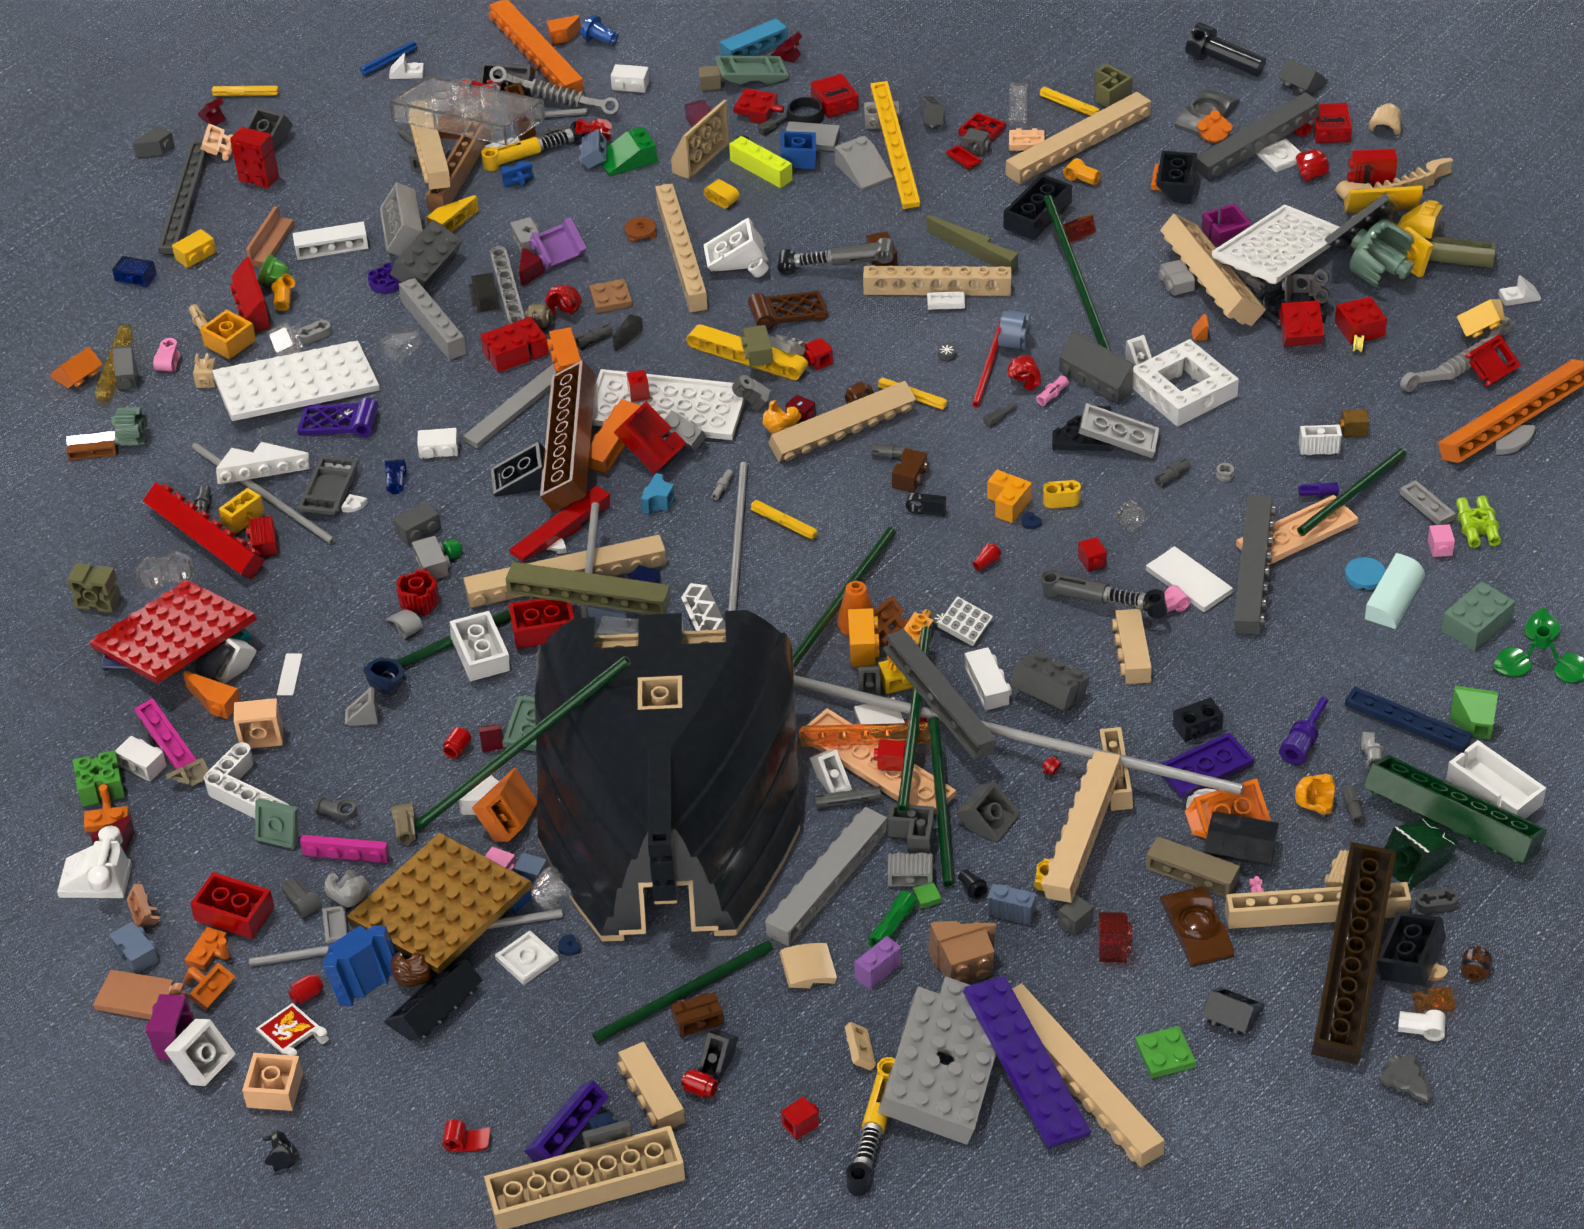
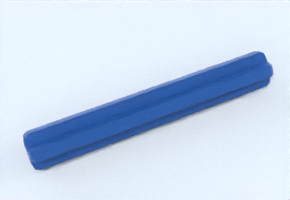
(388, 58)

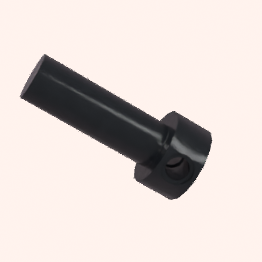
(1204, 43)

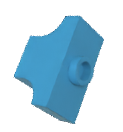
(657, 495)

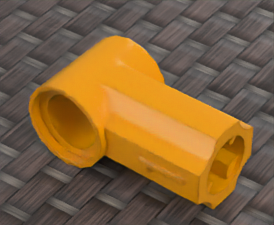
(1077, 170)
(282, 292)

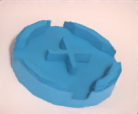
(1364, 573)

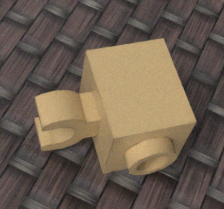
(203, 372)

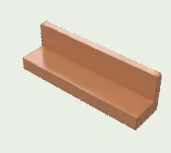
(269, 237)

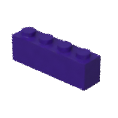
(567, 1122)

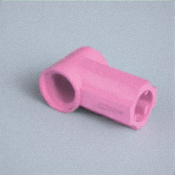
(1176, 599)

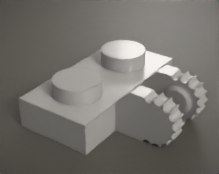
(792, 346)

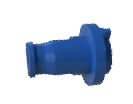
(594, 29)

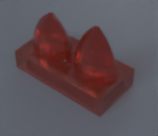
(1080, 227)

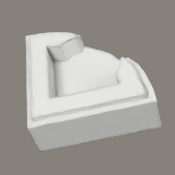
(354, 503)
(558, 546)

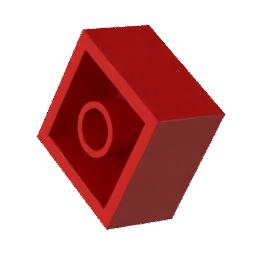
(1360, 318)
(1301, 323)

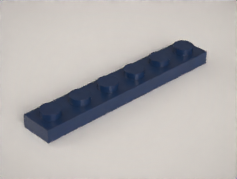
(1408, 719)

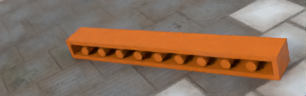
(535, 46)
(1513, 412)

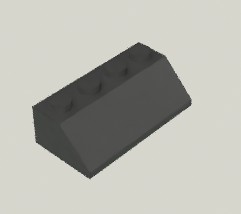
(1097, 368)

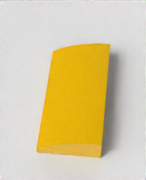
(1407, 197)

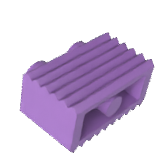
(877, 962)

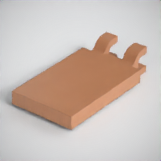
(133, 993)

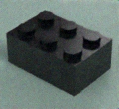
(1411, 948)

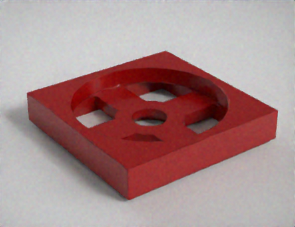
(979, 120)

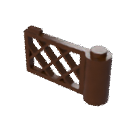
(766, 313)

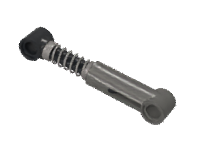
(879, 251)
(1057, 584)

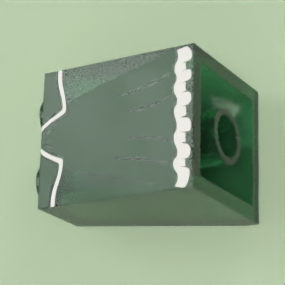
(1419, 851)

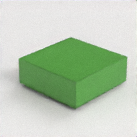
(927, 895)

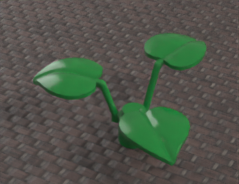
(1541, 629)

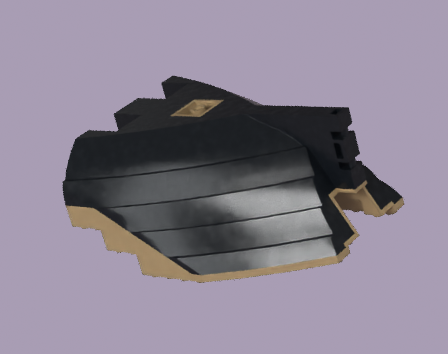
(668, 769)

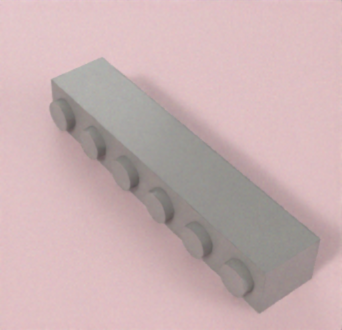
(432, 319)

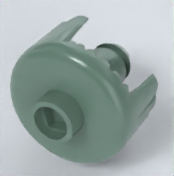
(1381, 251)

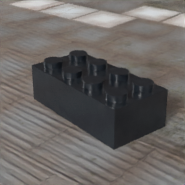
(1029, 213)

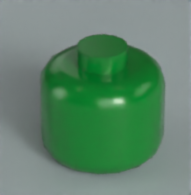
(452, 549)

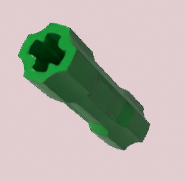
(901, 907)

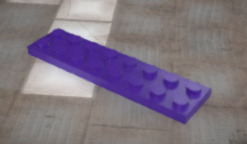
(1026, 1062)

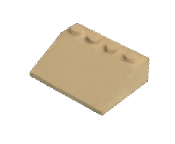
(702, 142)

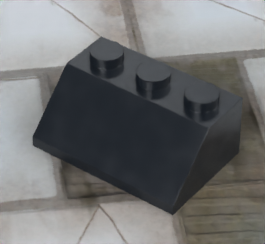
(521, 71)
(1177, 175)
(1241, 839)

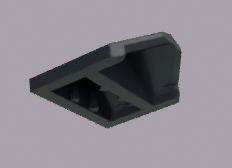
(211, 661)

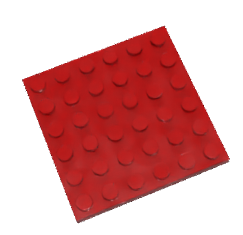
(172, 631)

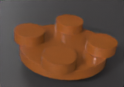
(640, 228)

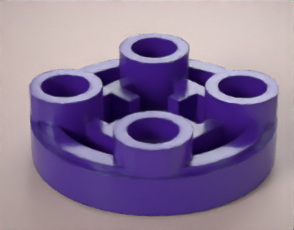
(381, 280)

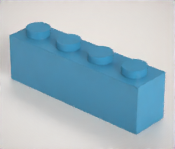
(755, 39)

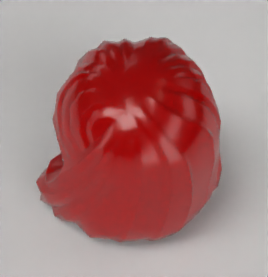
(1312, 164)
(563, 297)
(1025, 369)

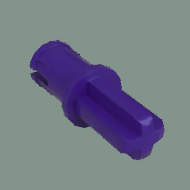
(1318, 489)

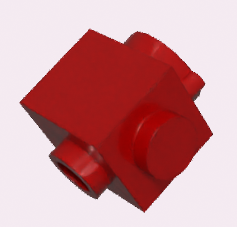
(818, 354)

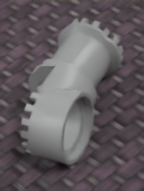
(1372, 750)

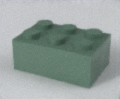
(1478, 615)

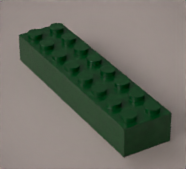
(1455, 809)

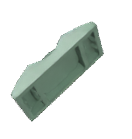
(752, 69)

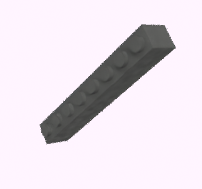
(1257, 136)
(1253, 565)

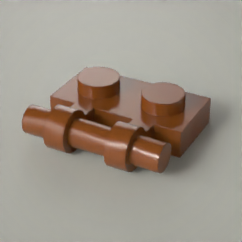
(888, 613)

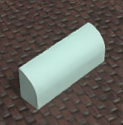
(1395, 591)

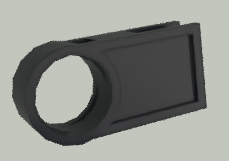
(930, 503)

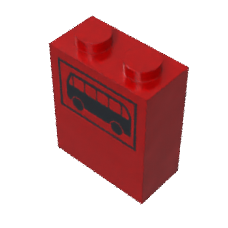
(835, 95)
(1332, 124)
(1372, 166)

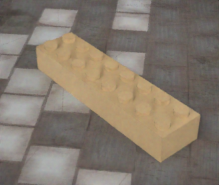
(1217, 277)
(584, 1178)

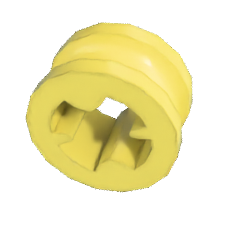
(1358, 343)

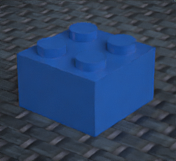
(798, 148)

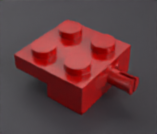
(757, 105)

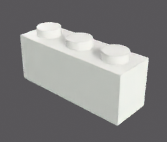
(987, 678)

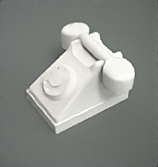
(737, 249)
(97, 870)

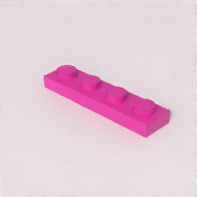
(164, 734)
(344, 848)

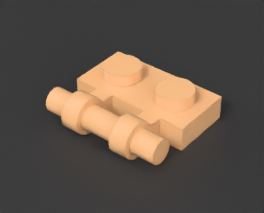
(1024, 139)
(212, 142)

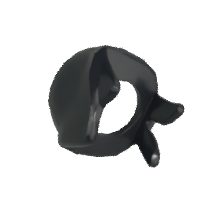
(283, 1151)

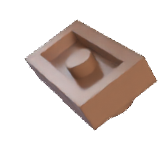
(140, 910)

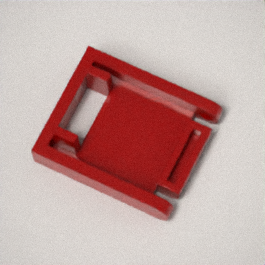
(1489, 364)

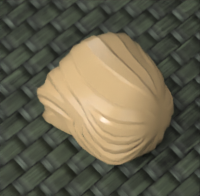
(1387, 115)

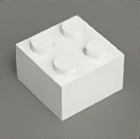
(200, 1052)

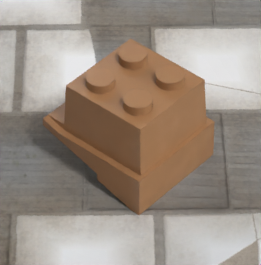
(962, 950)

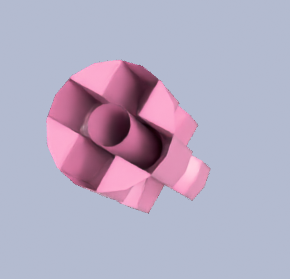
(1256, 884)

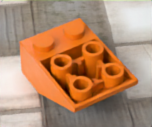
(506, 807)

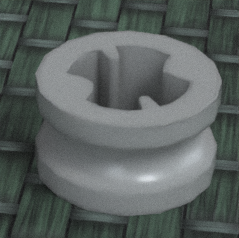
(1225, 472)

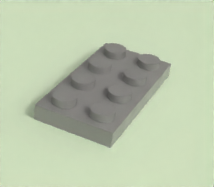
(1119, 430)

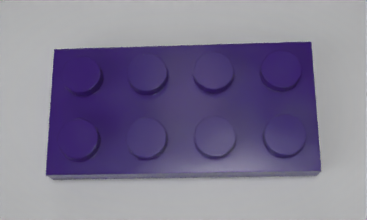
(1215, 759)

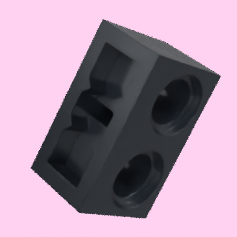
(1197, 719)

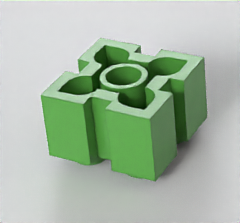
(95, 772)

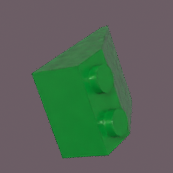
(630, 152)

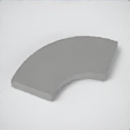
(1514, 440)

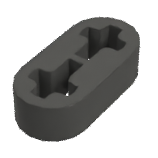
(1436, 901)

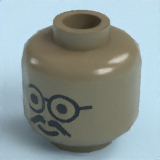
(540, 313)

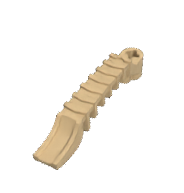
(1418, 178)

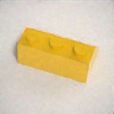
(1423, 218)

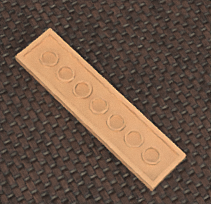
(861, 762)

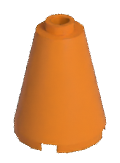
(855, 597)

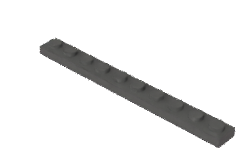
(183, 197)

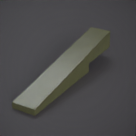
(972, 243)

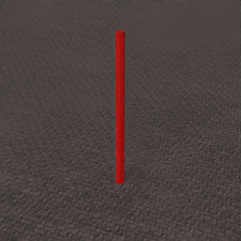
(987, 369)

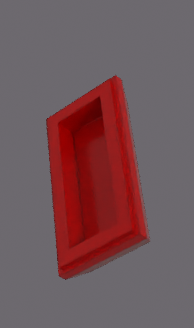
(963, 157)

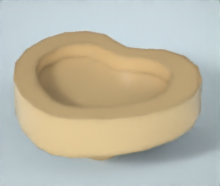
(1438, 972)

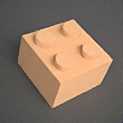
(258, 723)
(272, 1081)

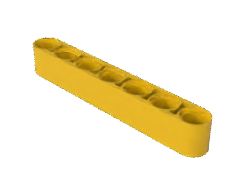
(730, 348)

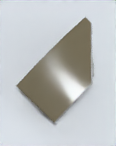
(190, 774)

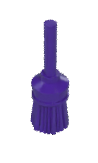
(1302, 737)

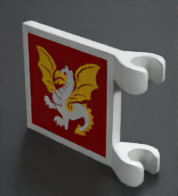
(289, 1029)

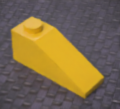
(455, 213)

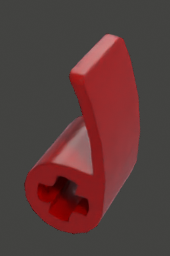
(459, 1139)

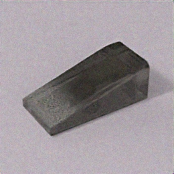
(627, 331)

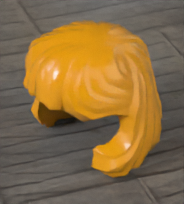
(776, 420)
(1316, 793)

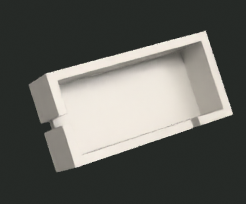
(1495, 780)

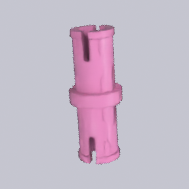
(1045, 396)

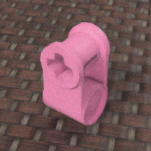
(167, 356)

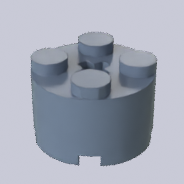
(1014, 329)

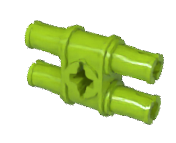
(1478, 521)

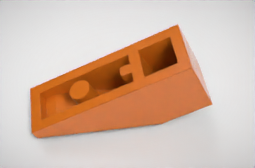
(213, 695)

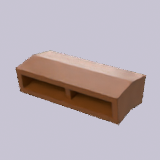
(91, 446)

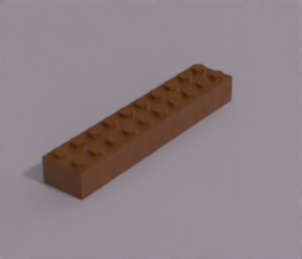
(568, 436)

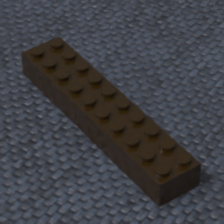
(1353, 953)

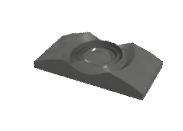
(1205, 103)
(328, 485)

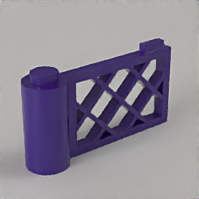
(360, 420)

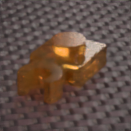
(1436, 999)

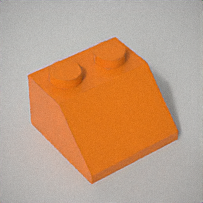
(77, 368)

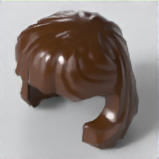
(410, 971)

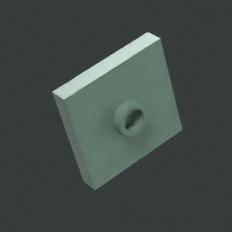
(276, 823)

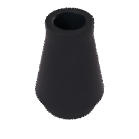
(974, 886)

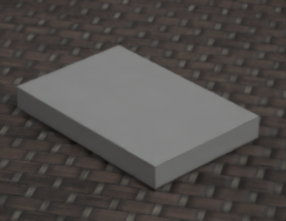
(825, 134)

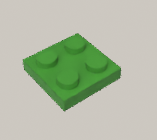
(1165, 1052)

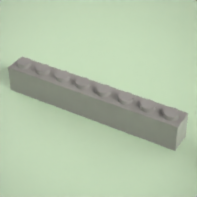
(826, 876)

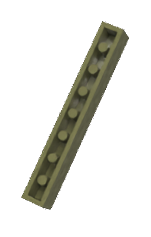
(588, 589)

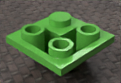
(1474, 710)

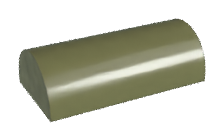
(1462, 252)

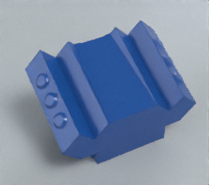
(359, 963)

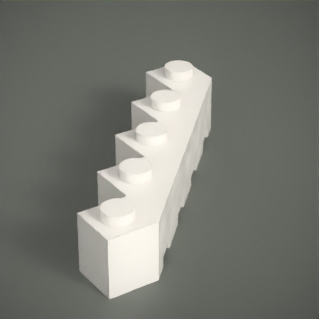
(702, 608)

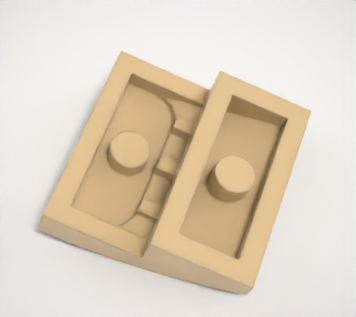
(807, 965)

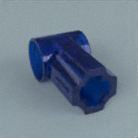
(395, 473)

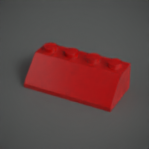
(249, 296)

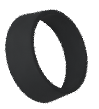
(816, 118)

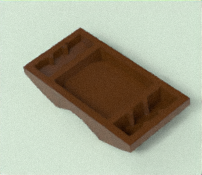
(1197, 926)

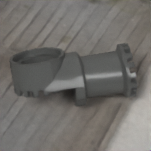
(334, 808)

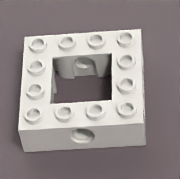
(1214, 386)

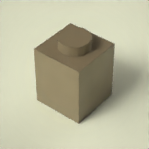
(710, 78)

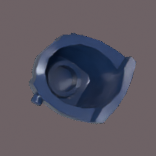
(384, 675)

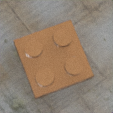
(610, 296)

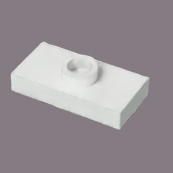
(946, 300)

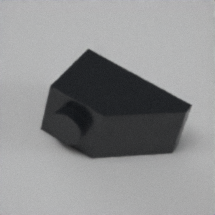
(717, 1053)

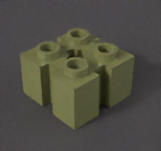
(94, 587)

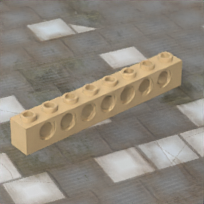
(930, 279)

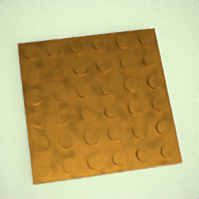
(441, 901)

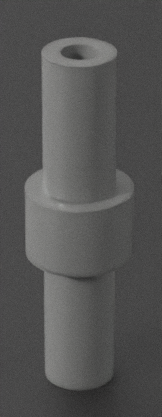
(722, 484)

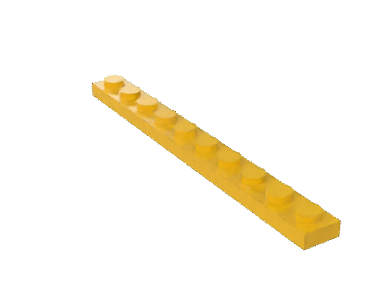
(895, 145)

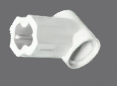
(1428, 1024)

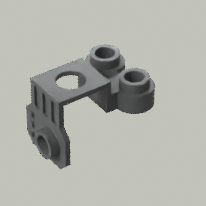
(1314, 285)

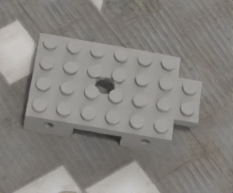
(922, 1088)

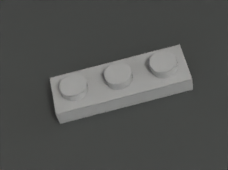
(1427, 503)

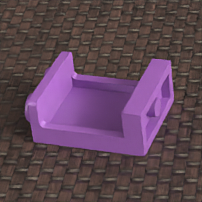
(558, 244)

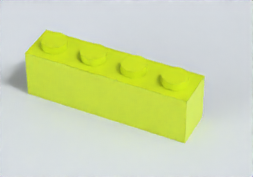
(761, 162)

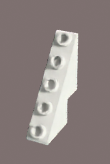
(263, 462)

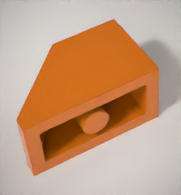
(563, 29)

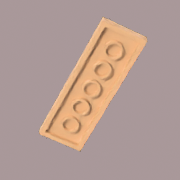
(1288, 541)

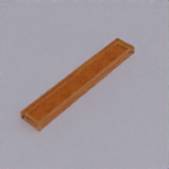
(859, 734)

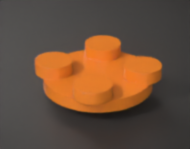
(1214, 127)

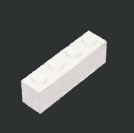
(330, 240)

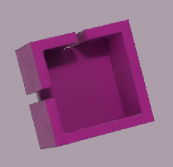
(1231, 223)
(168, 1020)

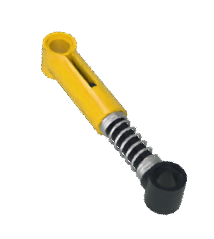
(494, 157)
(873, 1127)

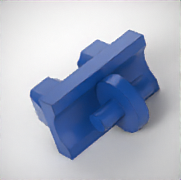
(516, 174)

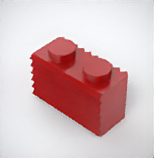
(262, 535)

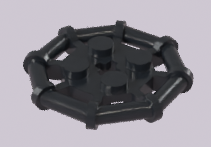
(1268, 298)

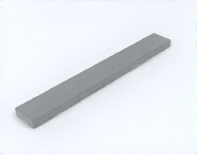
(510, 409)

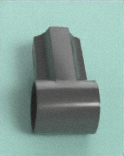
(302, 900)

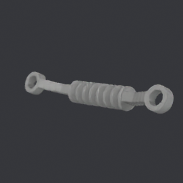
(533, 86)
(1454, 366)

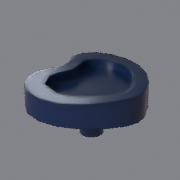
(1030, 521)
(568, 945)

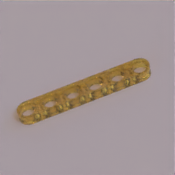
(107, 378)

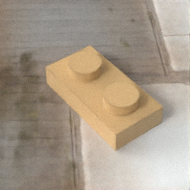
(860, 1046)

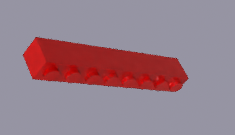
(203, 530)

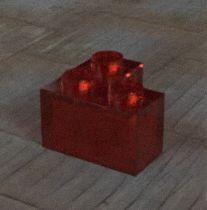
(1113, 936)

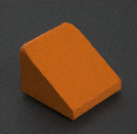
(1200, 329)

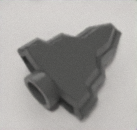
(1407, 1076)

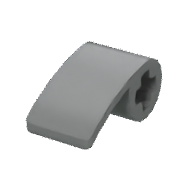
(406, 622)

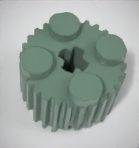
(130, 426)

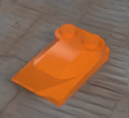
(1249, 804)

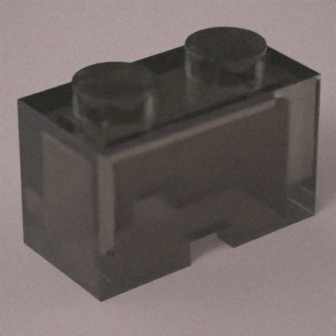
(484, 292)

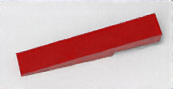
(561, 525)

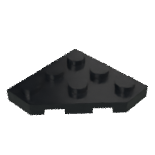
(1070, 439)

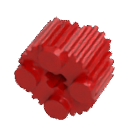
(418, 592)

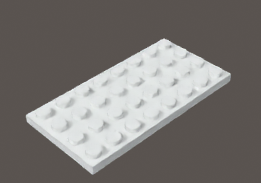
(1276, 244)
(295, 380)
(702, 402)

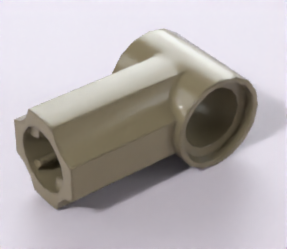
(404, 819)

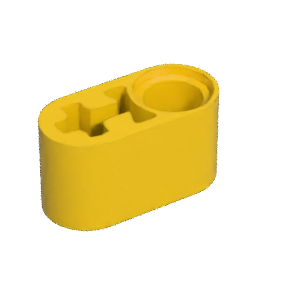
(721, 193)
(1061, 494)

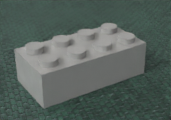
(400, 218)

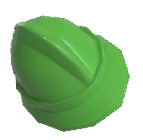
(272, 270)

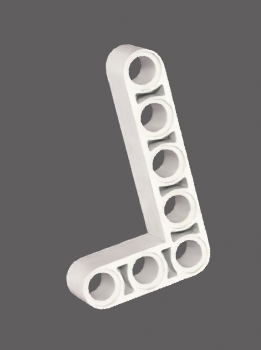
(225, 785)

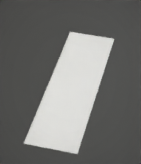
(289, 674)

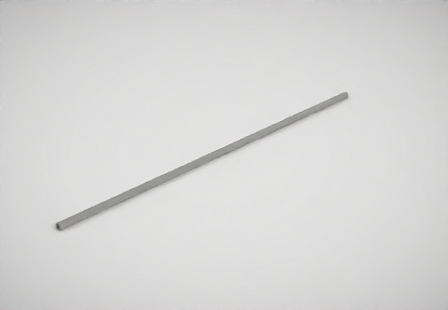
(1027, 737)

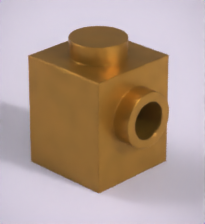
(1354, 423)

